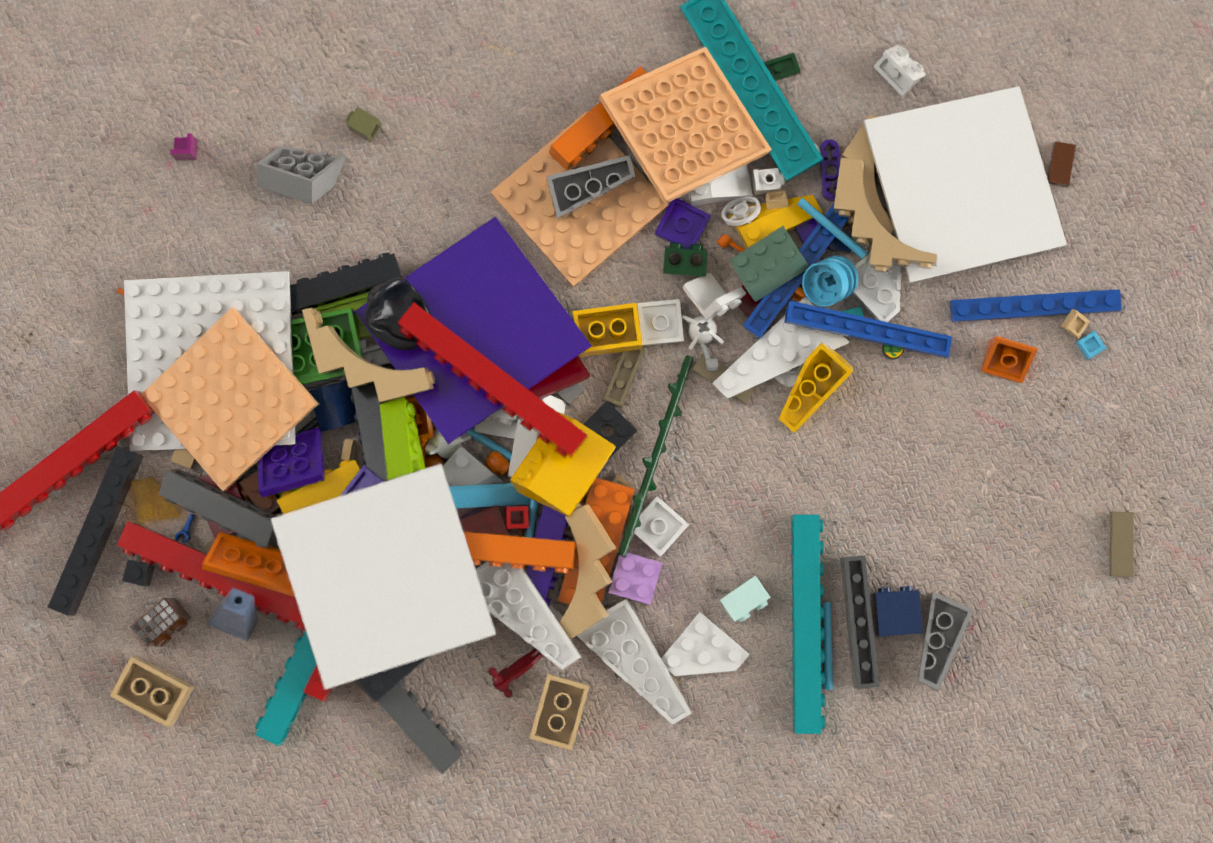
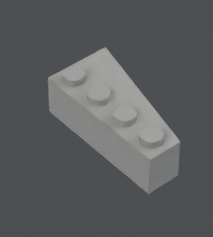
(583, 185)
(942, 637)

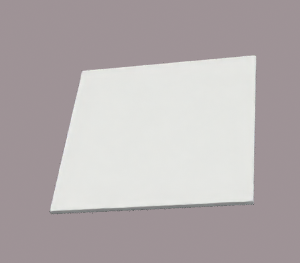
(965, 182)
(173, 313)
(383, 576)

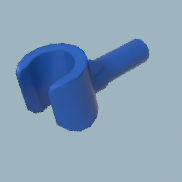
(185, 531)

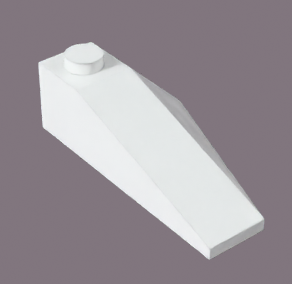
(526, 439)

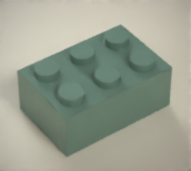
(769, 263)

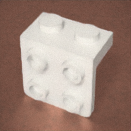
(710, 296)

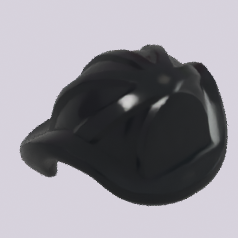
(386, 306)

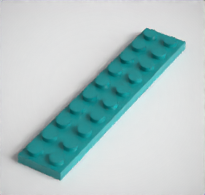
(753, 84)

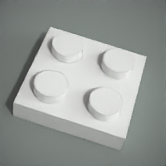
(660, 322)
(659, 526)

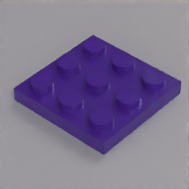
(292, 465)

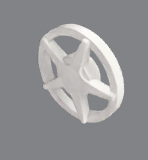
(741, 211)

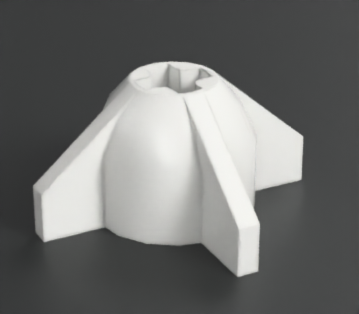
(702, 330)
(440, 446)

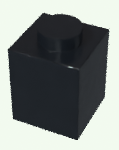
(138, 573)

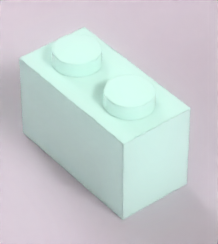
(744, 599)

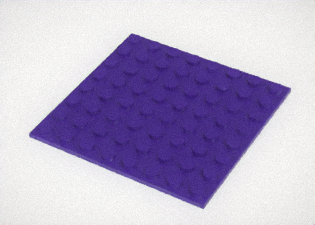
(498, 307)

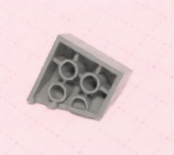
(299, 174)
(467, 470)

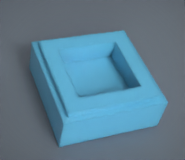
(1090, 345)

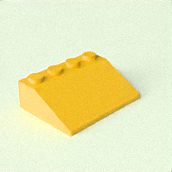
(560, 480)

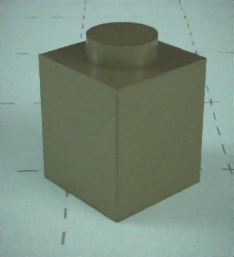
(363, 124)

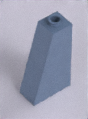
(235, 614)

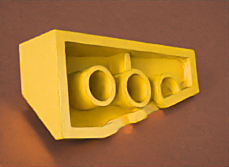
(772, 219)
(818, 379)

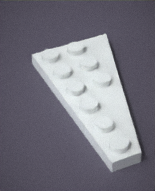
(774, 354)
(521, 607)
(631, 654)

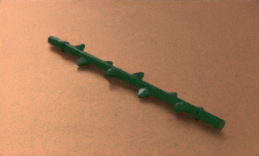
(651, 462)

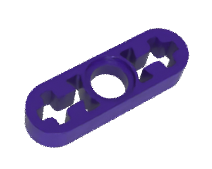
(834, 155)

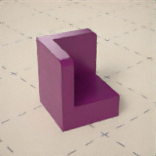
(184, 148)

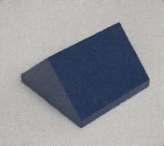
(334, 405)

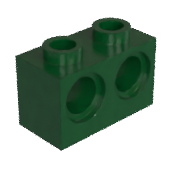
(684, 266)

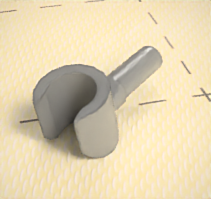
(711, 364)

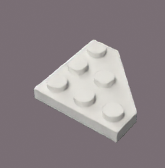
(879, 290)
(703, 650)

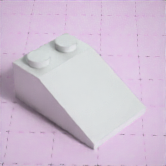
(728, 187)

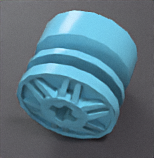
(830, 281)

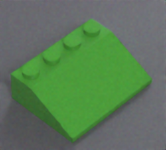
(303, 358)

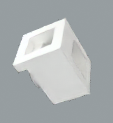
(760, 184)

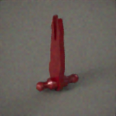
(505, 676)

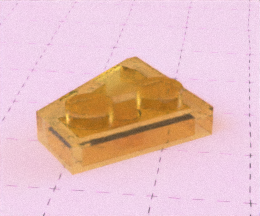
(148, 502)

